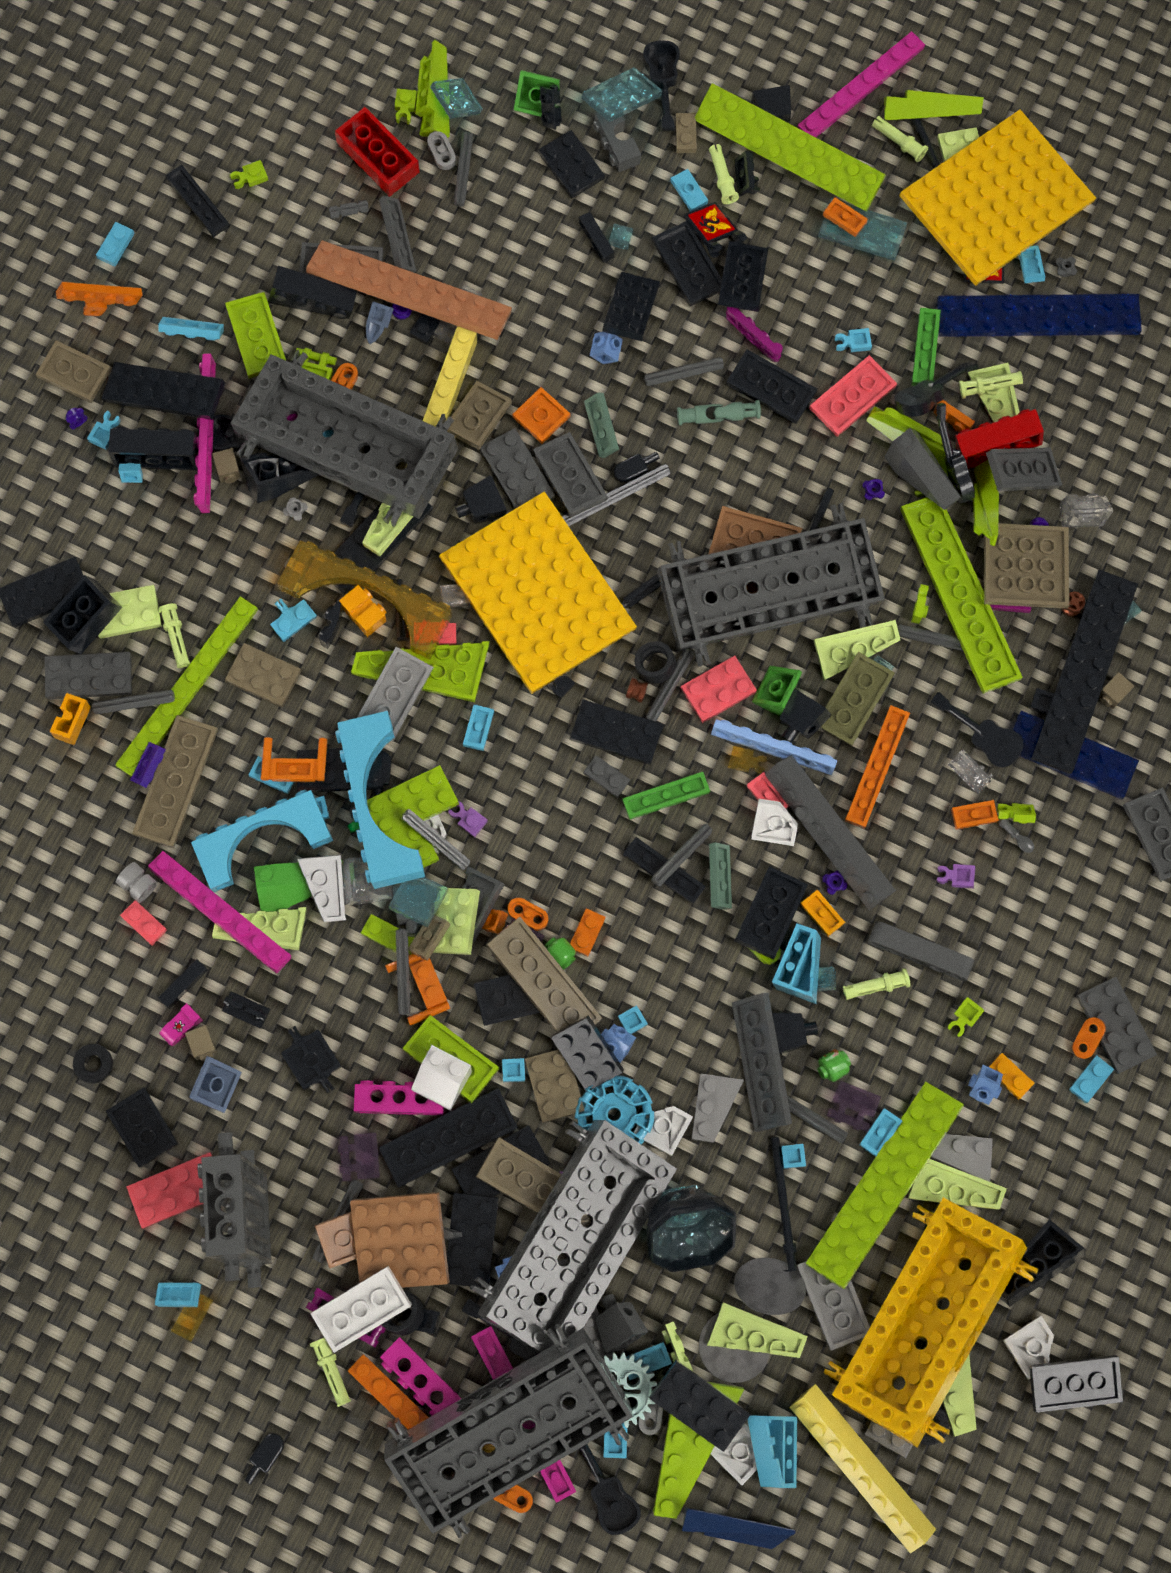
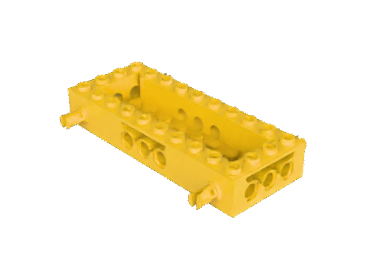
(914, 1313)

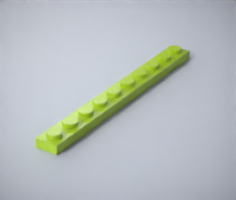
(189, 683)

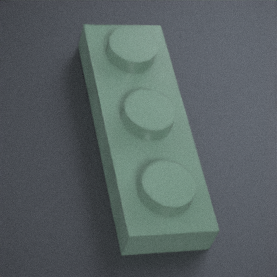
(601, 425)
(720, 876)

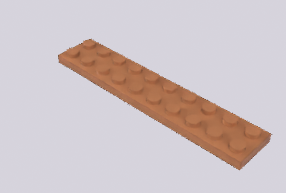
(409, 290)

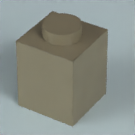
(226, 466)
(1115, 691)
(201, 1043)

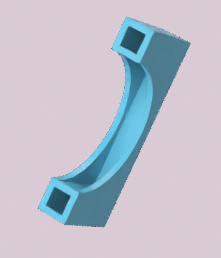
(217, 849)

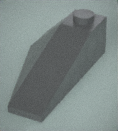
(918, 466)

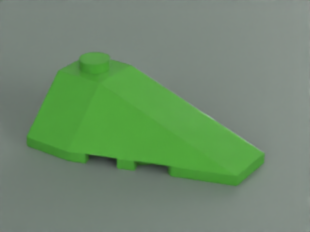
(280, 886)

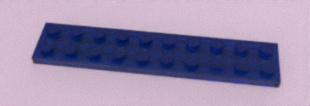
(1039, 315)

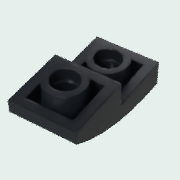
(333, 619)

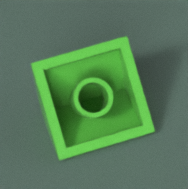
(528, 92)
(776, 688)

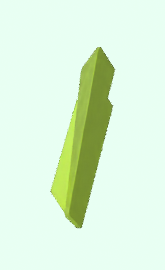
(930, 104)
(427, 105)
(893, 424)
(986, 503)

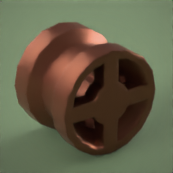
(1075, 599)
(637, 690)

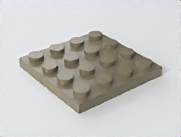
(1027, 566)

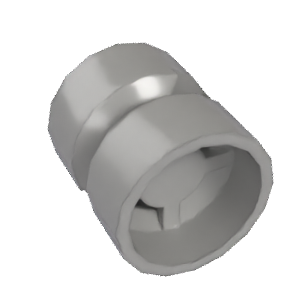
(133, 879)

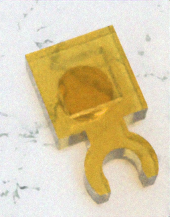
(743, 759)

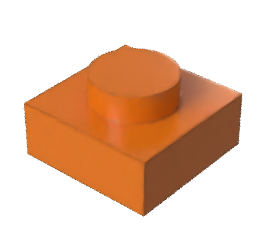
(495, 921)

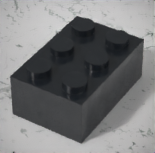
(82, 614)

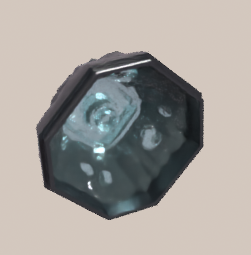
(690, 1229)

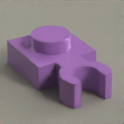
(470, 821)
(961, 875)

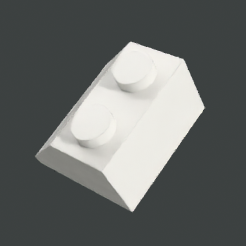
(441, 1077)

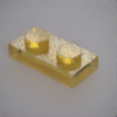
(192, 1318)

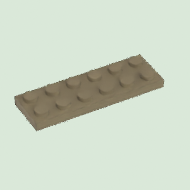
(175, 781)
(540, 976)
(520, 1176)

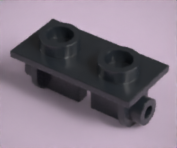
(550, 115)
(245, 1009)

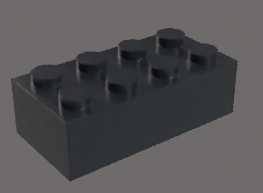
(154, 448)

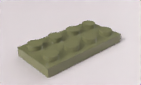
(856, 698)

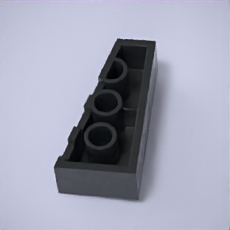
(311, 294)
(1048, 1251)

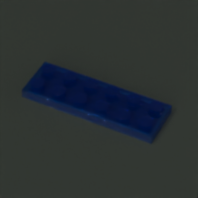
(1095, 765)

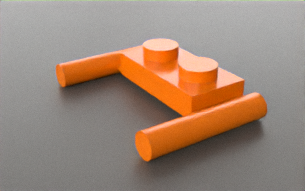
(293, 769)
(428, 986)

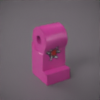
(182, 1023)

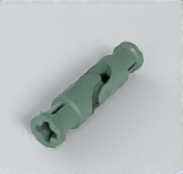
(733, 411)

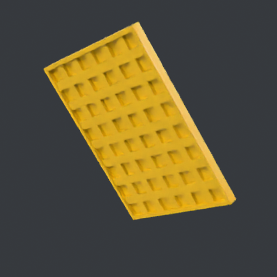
(997, 197)
(538, 592)

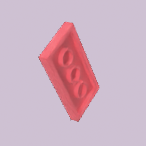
(853, 396)
(167, 1193)

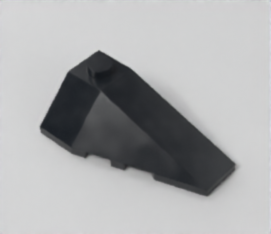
(272, 476)

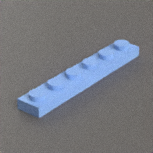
(780, 749)

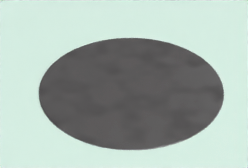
(768, 1288)
(727, 1363)

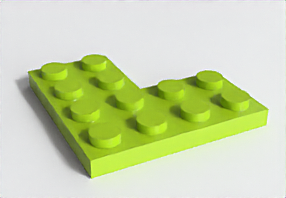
(426, 797)

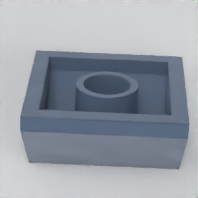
(215, 1084)

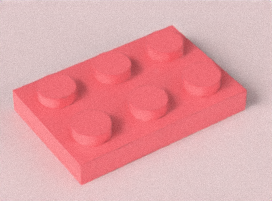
(718, 689)

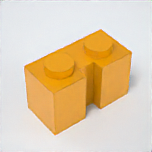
(363, 611)
(70, 724)

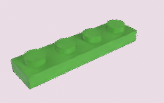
(926, 345)
(666, 795)

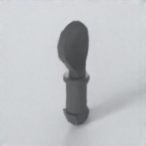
(1023, 842)

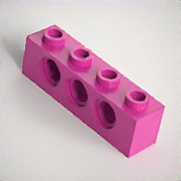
(365, 1105)
(401, 1350)

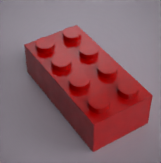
(377, 151)
(1007, 433)

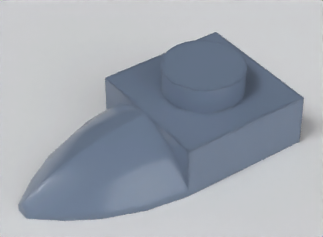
(377, 320)

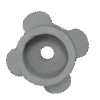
(295, 503)

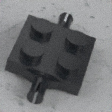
(311, 1059)

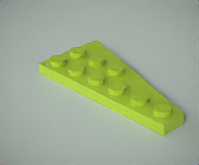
(454, 674)
(683, 1461)

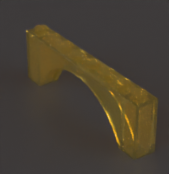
(316, 568)

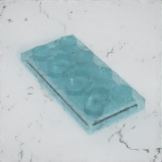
(621, 94)
(879, 236)

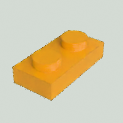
(822, 913)
(1013, 1078)

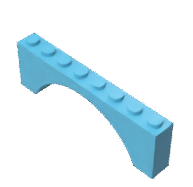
(386, 859)

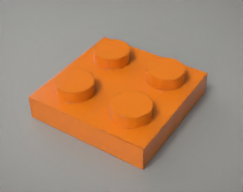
(541, 415)

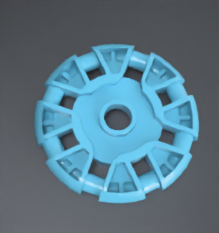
(621, 1102)

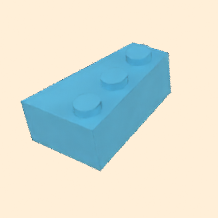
(800, 965)
(775, 1449)

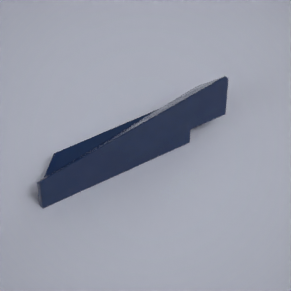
(735, 1528)

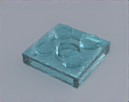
(456, 98)
(418, 900)

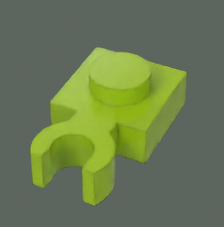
(405, 103)
(252, 173)
(920, 609)
(1019, 812)
(967, 1014)

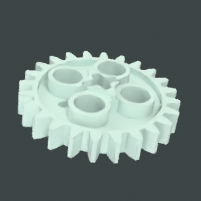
(623, 1368)

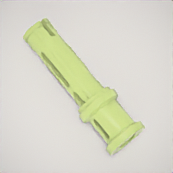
(906, 143)
(725, 182)
(1015, 378)
(172, 626)
(886, 982)
(327, 1361)

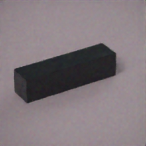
(596, 237)
(183, 983)

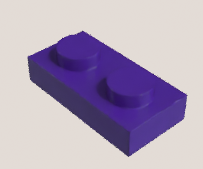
(147, 765)

